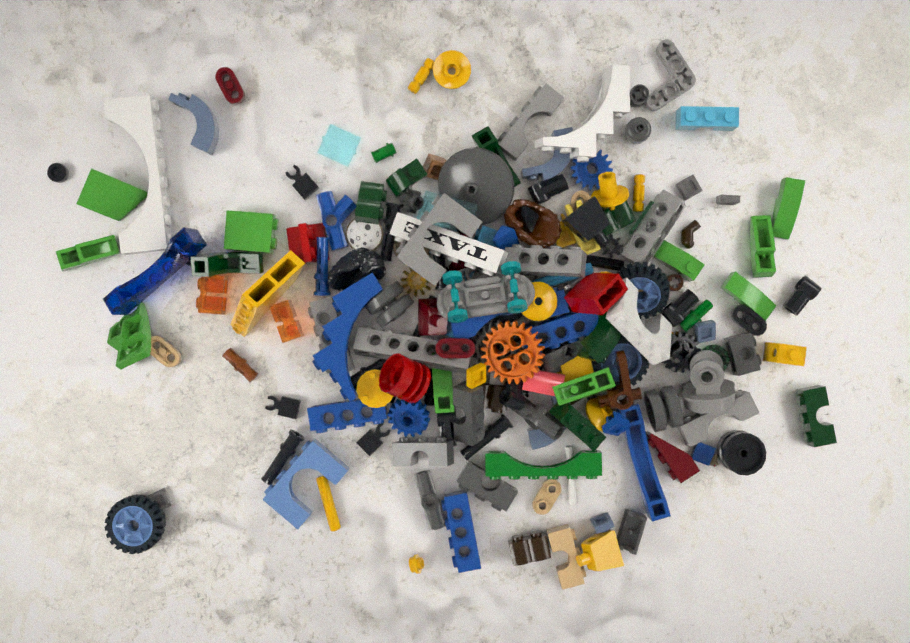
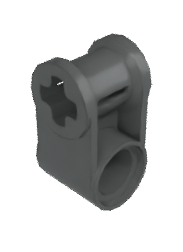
(558, 356)

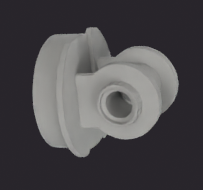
(708, 389)

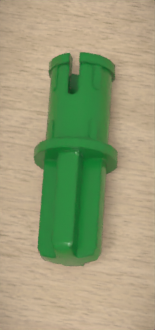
(696, 315)

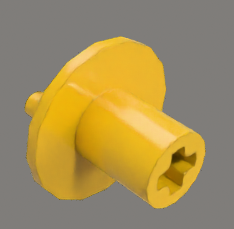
(610, 193)
(370, 392)

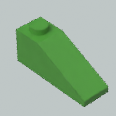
(678, 261)
(584, 386)

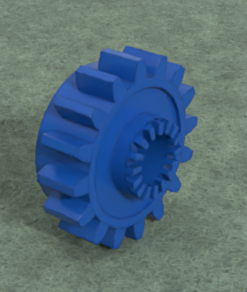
(584, 177)
(400, 413)

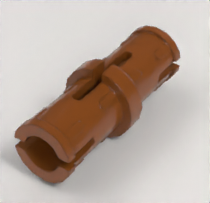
(240, 364)

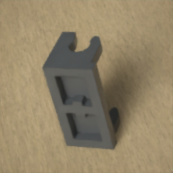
(631, 530)

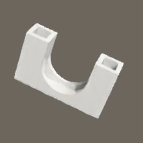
(651, 339)

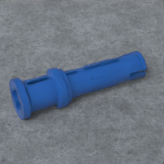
(321, 274)

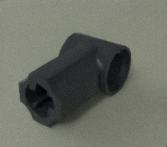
(545, 190)
(804, 292)
(677, 310)
(512, 396)
(446, 425)

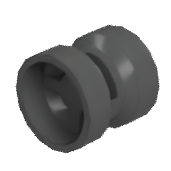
(641, 92)

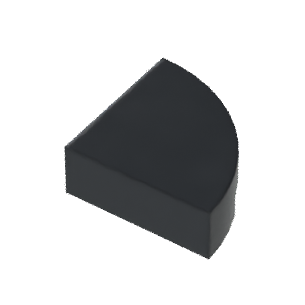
(529, 218)

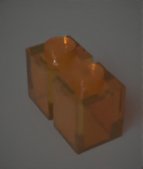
(212, 304)
(285, 313)

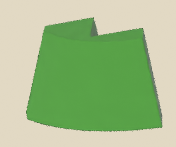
(109, 195)
(131, 337)

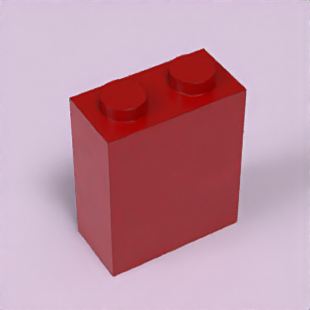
(596, 293)

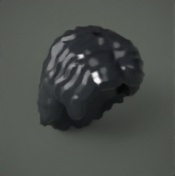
(355, 267)

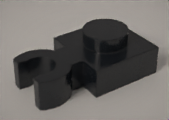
(304, 184)
(287, 406)
(371, 440)

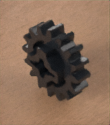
(685, 353)

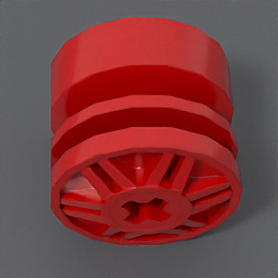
(404, 378)

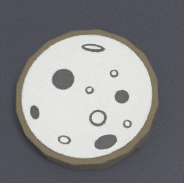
(364, 235)

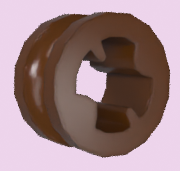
(679, 285)

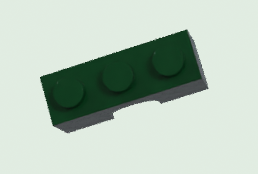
(810, 400)
(578, 425)

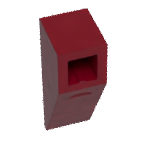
(678, 461)

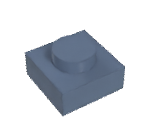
(705, 331)
(602, 523)

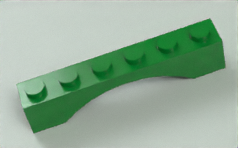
(584, 463)

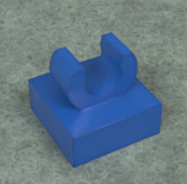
(615, 425)

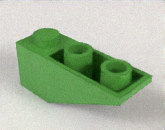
(442, 390)

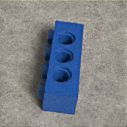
(568, 322)
(317, 415)
(470, 560)

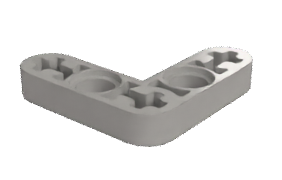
(676, 81)

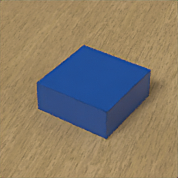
(703, 453)

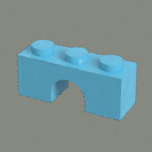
(707, 117)

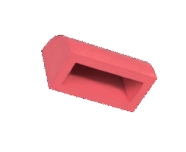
(543, 382)

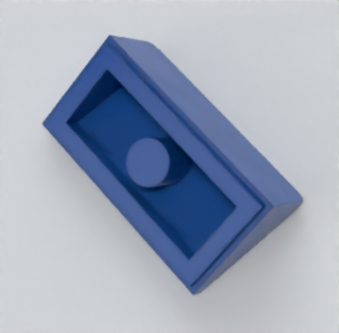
(505, 238)

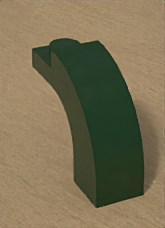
(226, 262)
(601, 339)

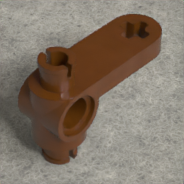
(624, 388)

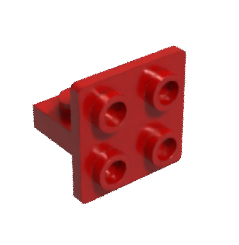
(303, 241)

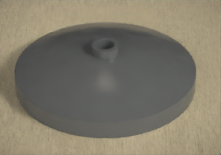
(486, 174)

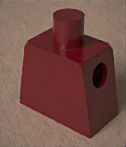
(429, 319)

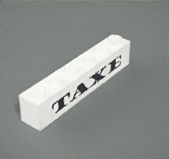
(452, 244)

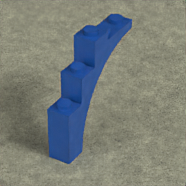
(334, 357)

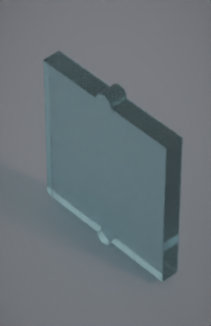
(339, 145)

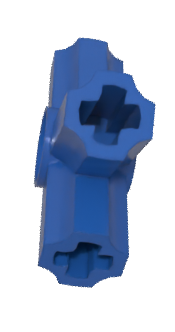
(340, 211)

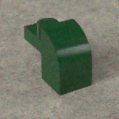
(405, 178)

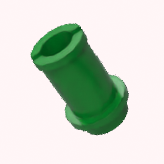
(384, 152)

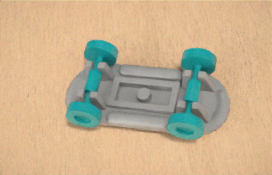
(485, 295)

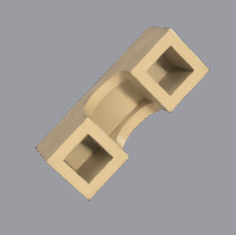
(562, 539)

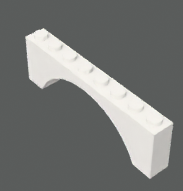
(152, 226)

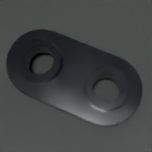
(747, 320)

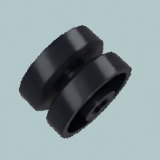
(750, 446)

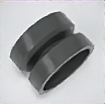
(389, 304)
(663, 408)

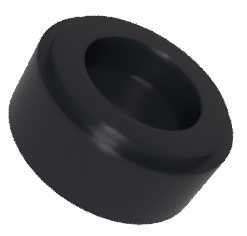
(57, 172)

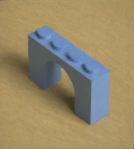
(281, 494)

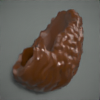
(546, 229)

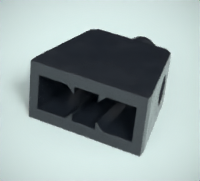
(588, 222)

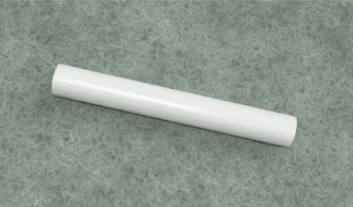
(571, 482)

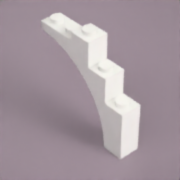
(610, 105)

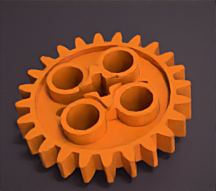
(504, 336)

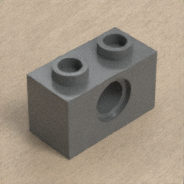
(734, 345)

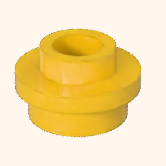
(416, 564)

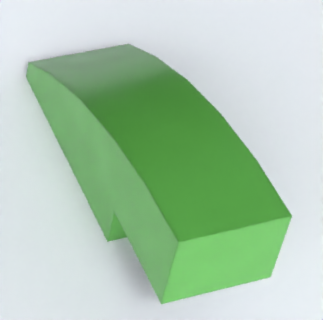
(787, 207)
(762, 246)
(87, 252)
(748, 295)

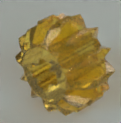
(410, 283)

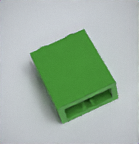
(250, 232)

